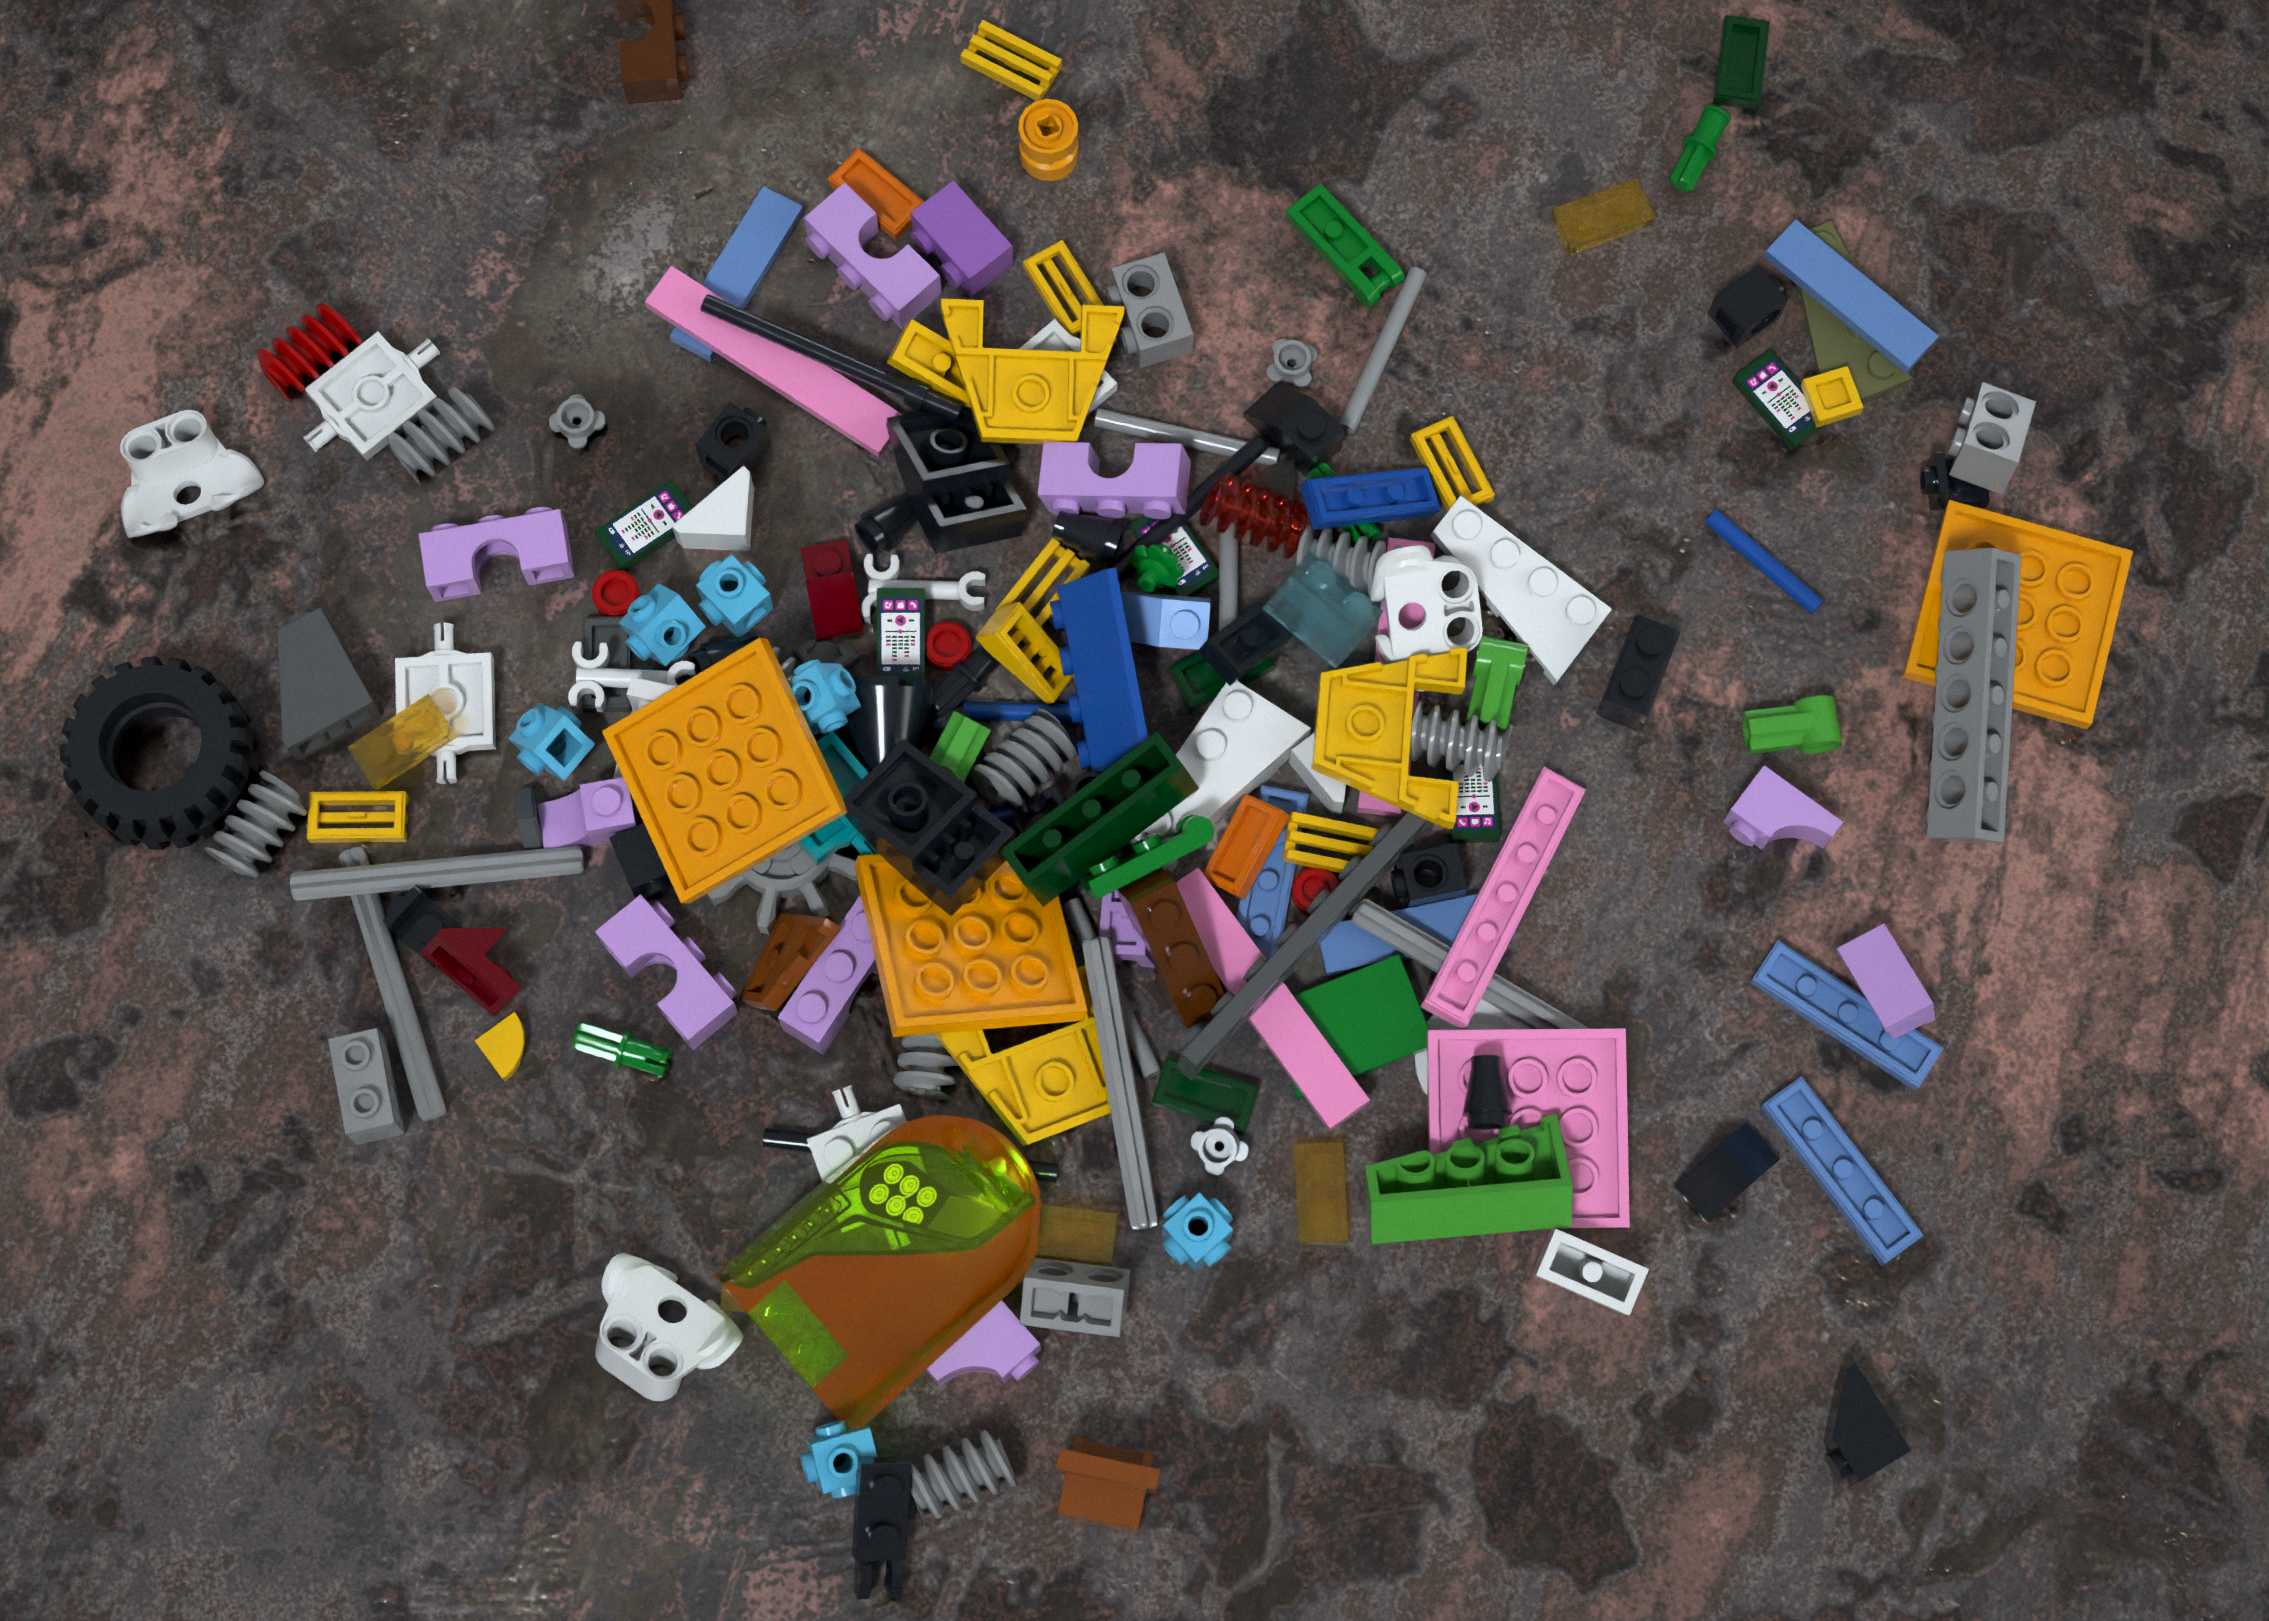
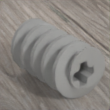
(439, 433)
(1352, 564)
(1458, 742)
(1023, 759)
(258, 826)
(924, 1067)
(960, 1475)

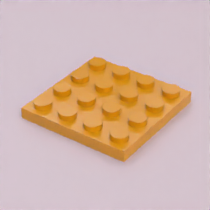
(2064, 610)
(725, 771)
(982, 968)

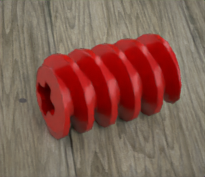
(306, 350)

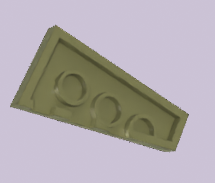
(1838, 346)

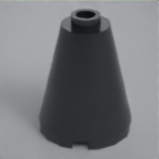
(888, 715)

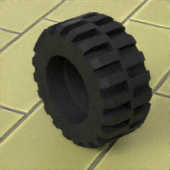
(119, 710)

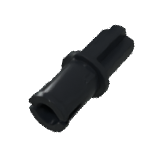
(963, 681)

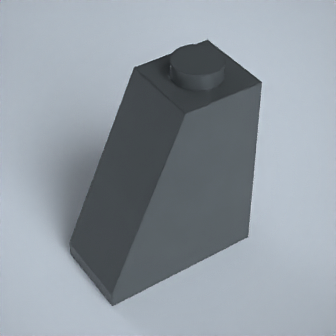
(318, 686)

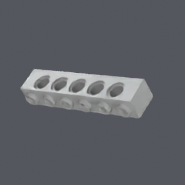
(1973, 696)

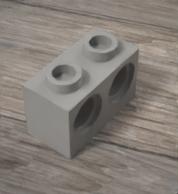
(1158, 309)
(1990, 437)
(366, 1086)
(1075, 1297)

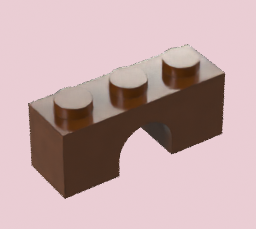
(652, 64)
(1175, 946)

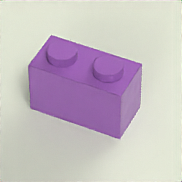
(960, 239)

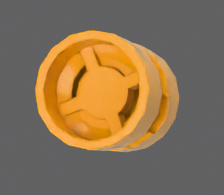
(1048, 140)

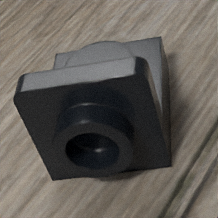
(1942, 487)
(416, 919)

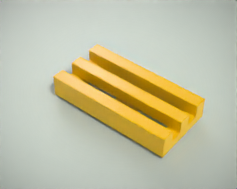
(1018, 46)
(1053, 304)
(1485, 492)
(1066, 559)
(1329, 826)
(354, 835)

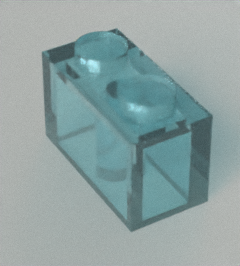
(1323, 609)

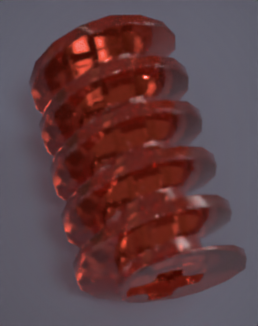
(1255, 511)

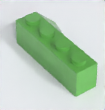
(1473, 1187)

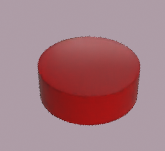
(614, 593)
(947, 644)
(1309, 885)

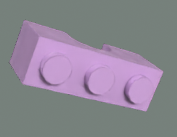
(896, 285)
(1151, 486)
(456, 553)
(643, 937)
(826, 992)

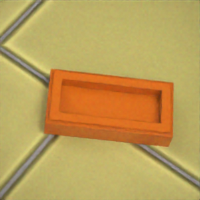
(879, 190)
(1245, 846)

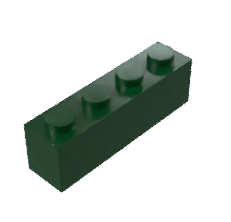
(1099, 819)

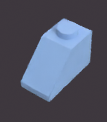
(1167, 619)

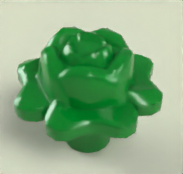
(1156, 567)

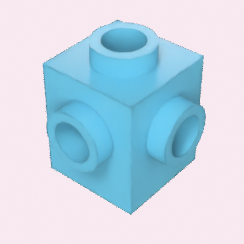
(734, 595)
(660, 625)
(824, 695)
(550, 741)
(1195, 1249)
(825, 1446)

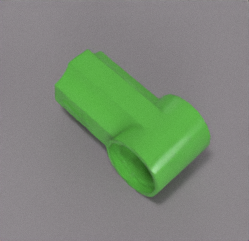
(1496, 674)
(1806, 725)
(959, 745)

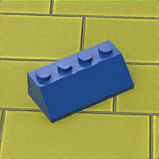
(1101, 669)

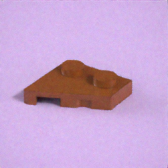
(786, 958)

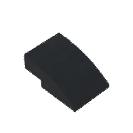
(955, 480)
(928, 826)

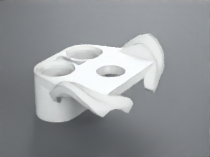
(176, 455)
(1415, 577)
(633, 1297)

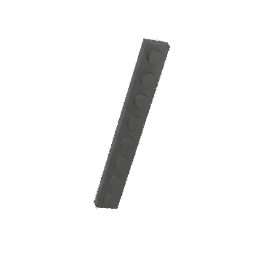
(1298, 943)

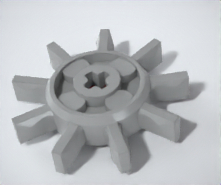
(785, 876)

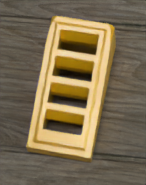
(1018, 661)

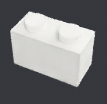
(1590, 1271)

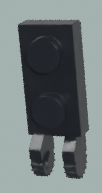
(1244, 643)
(881, 1521)

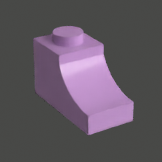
(1778, 810)
(588, 815)
(991, 1346)

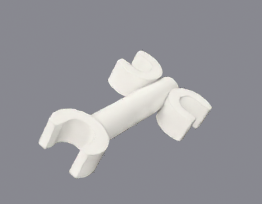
(933, 589)
(593, 675)

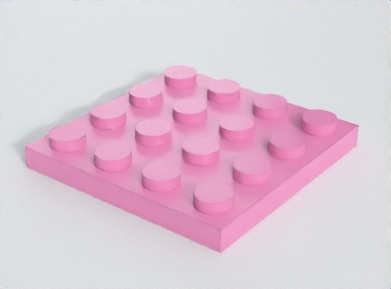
(1545, 1074)

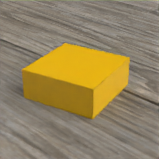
(1832, 396)

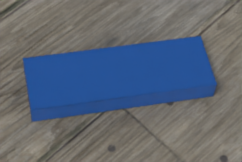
(1370, 498)

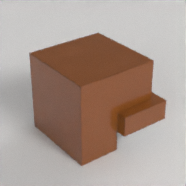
(1105, 1485)

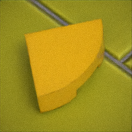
(504, 1045)

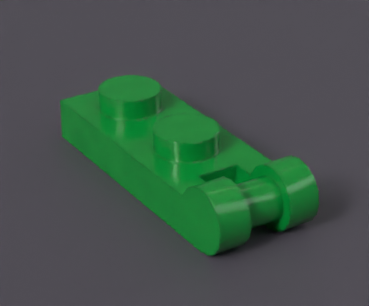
(1344, 244)
(1150, 854)

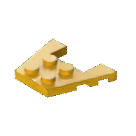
(1029, 392)
(1367, 725)
(1039, 1083)

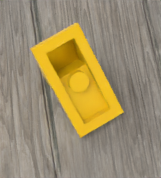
(929, 359)

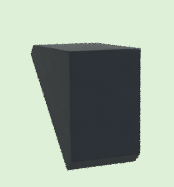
(1726, 1172)

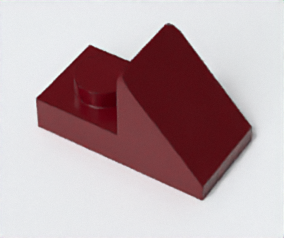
(832, 590)
(463, 959)

